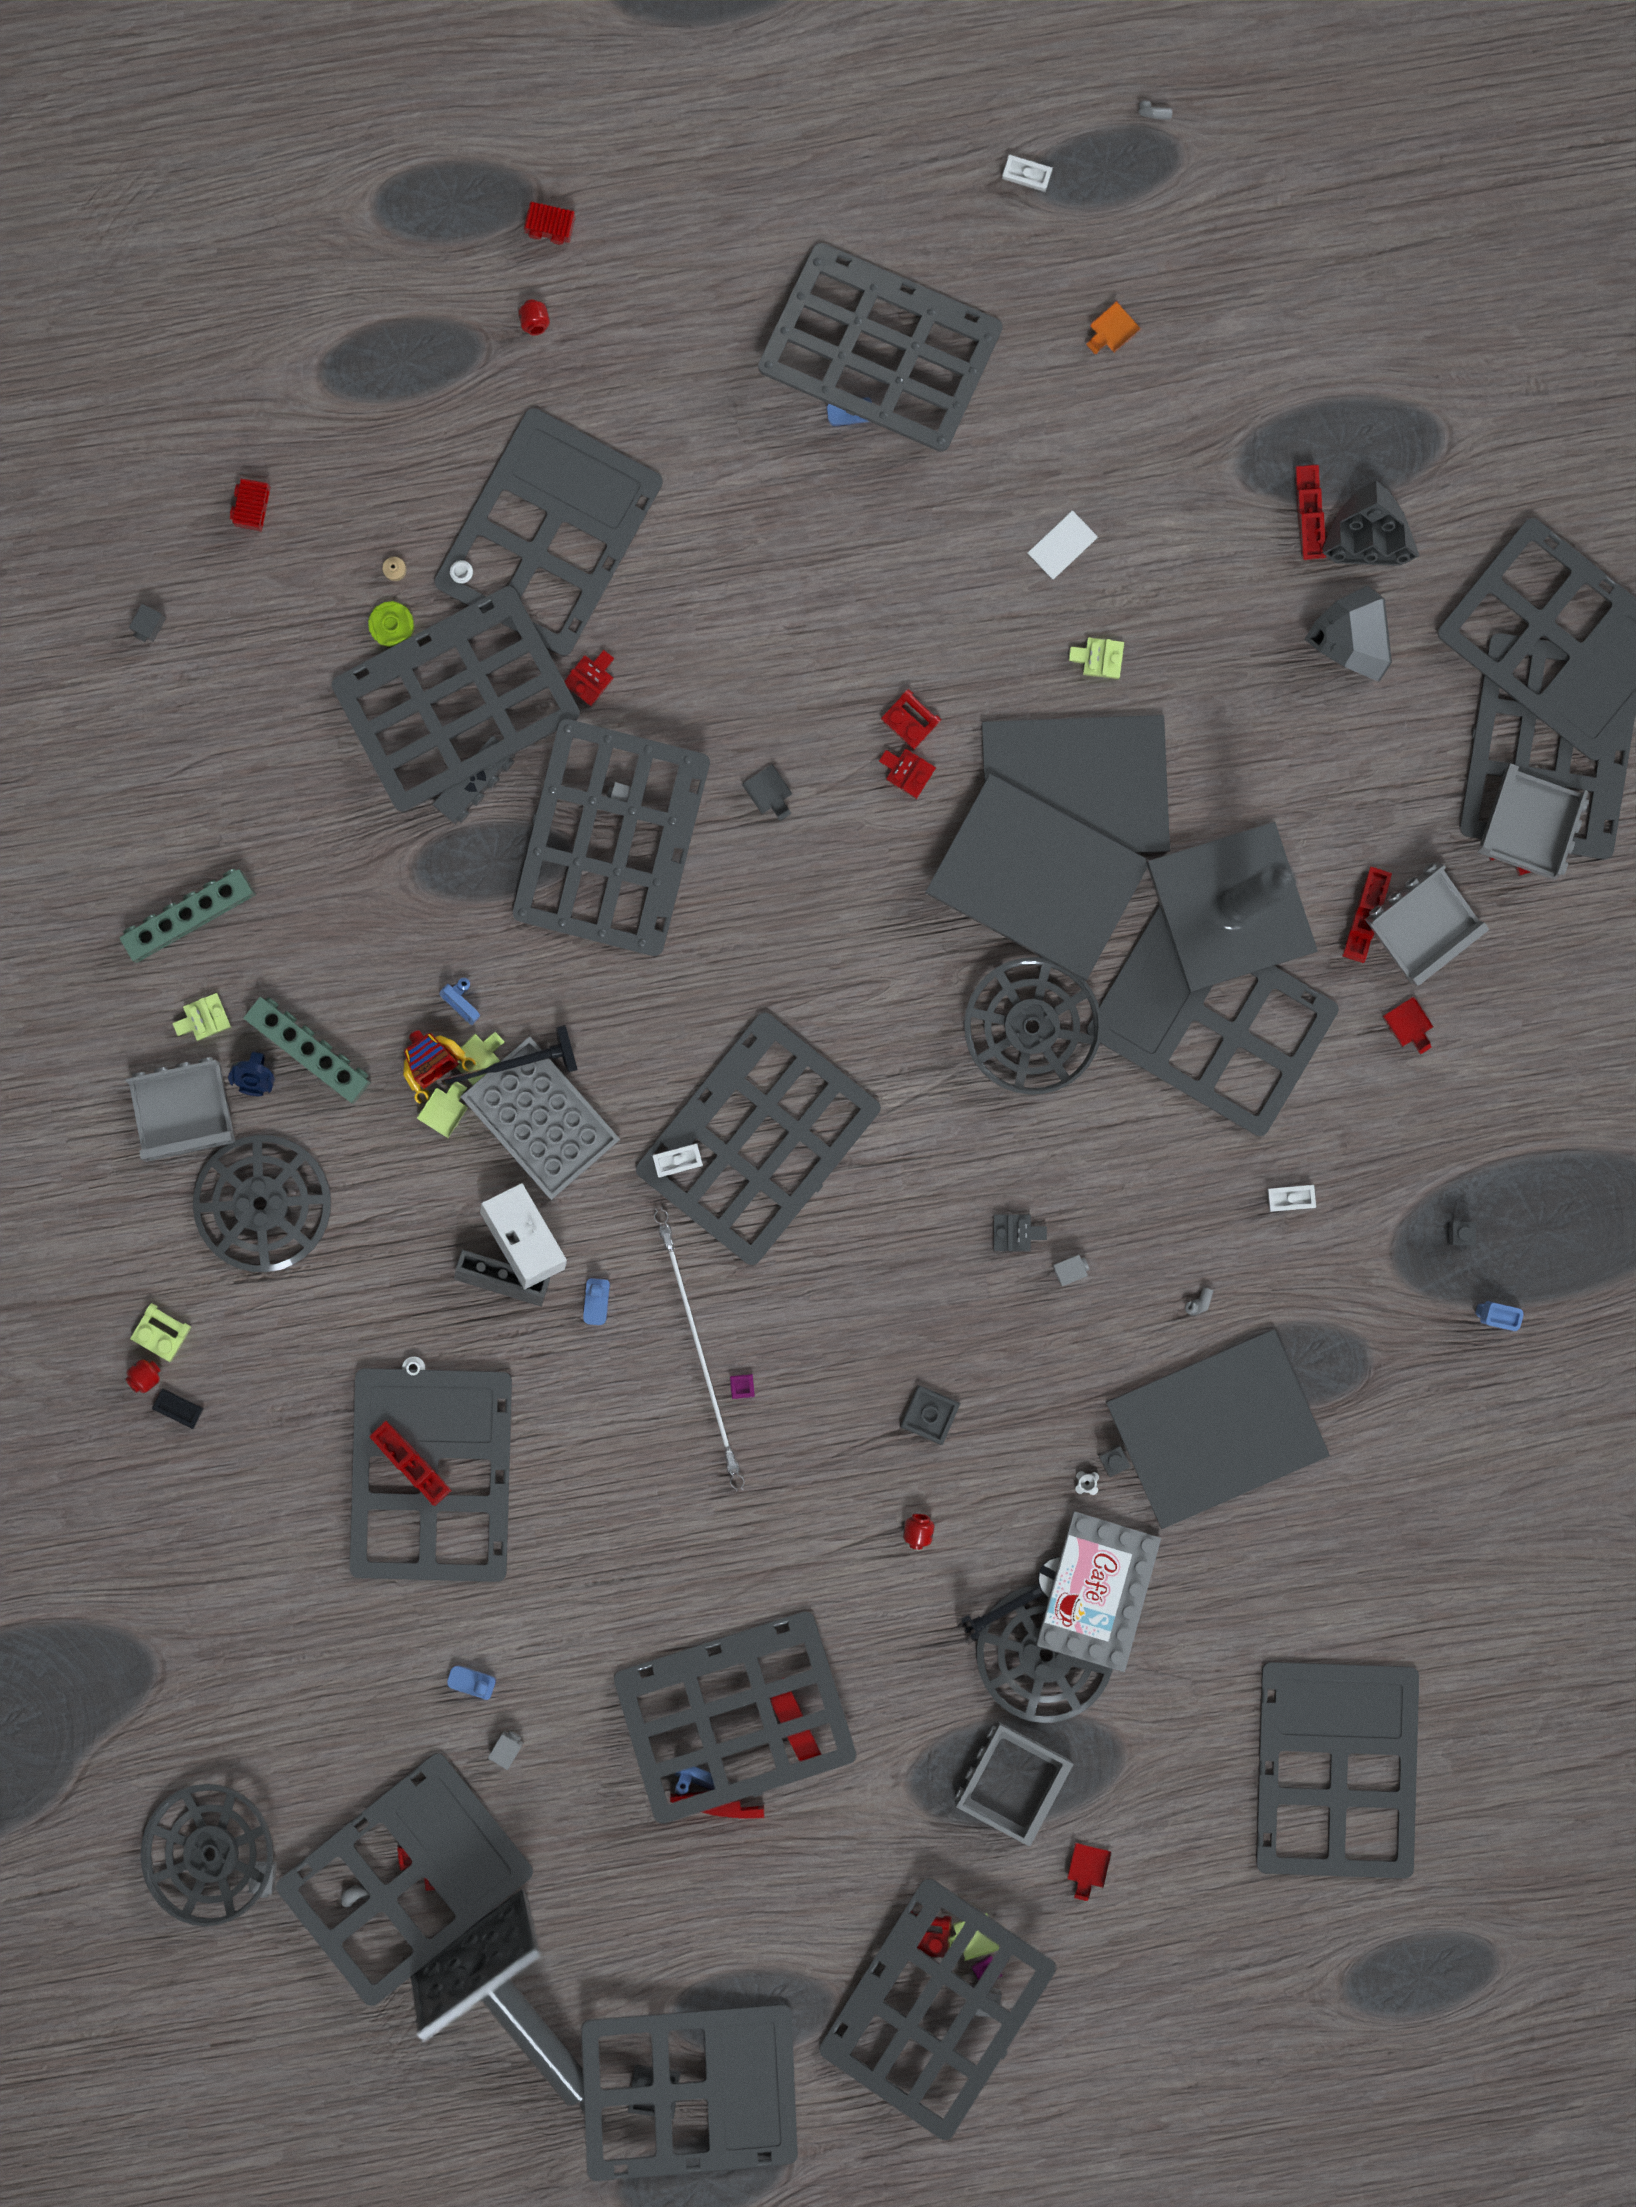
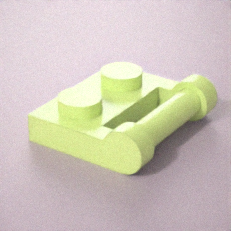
(155, 1338)

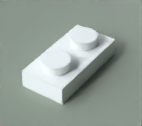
(1027, 173)
(677, 1160)
(1291, 1198)

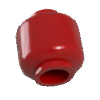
(534, 317)
(143, 1376)
(918, 1531)

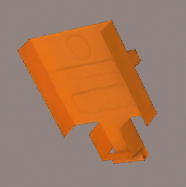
(1112, 329)

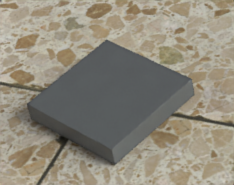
(930, 1415)
(644, 2076)

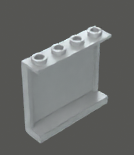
(1533, 823)
(1425, 924)
(181, 1109)

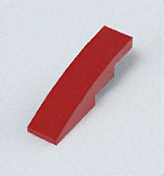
(1310, 511)
(1360, 932)
(410, 1463)
(803, 1742)
(730, 1810)

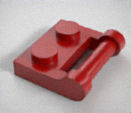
(907, 726)
(937, 1943)

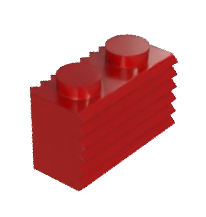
(549, 223)
(250, 504)

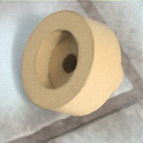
(396, 573)

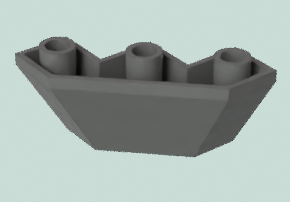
(1371, 530)
(1355, 633)

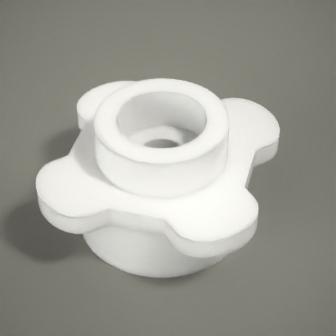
(1082, 1487)

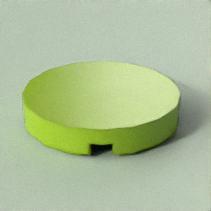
(390, 623)

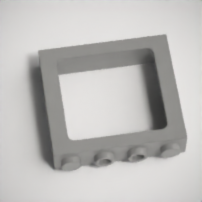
(963, 1796)

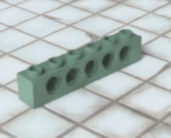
(240, 893)
(258, 1017)

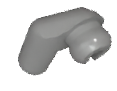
(1154, 112)
(1200, 1305)
(352, 1894)

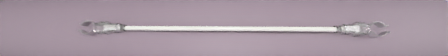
(732, 1464)

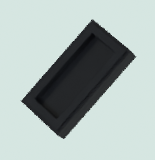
(177, 1408)

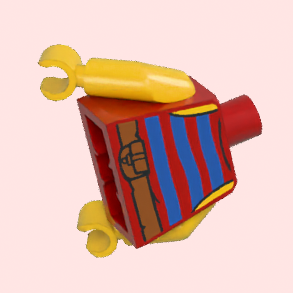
(429, 1060)

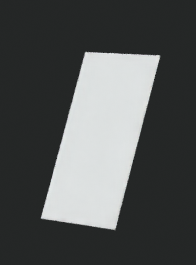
(1062, 545)

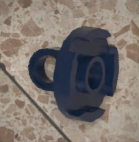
(252, 1076)

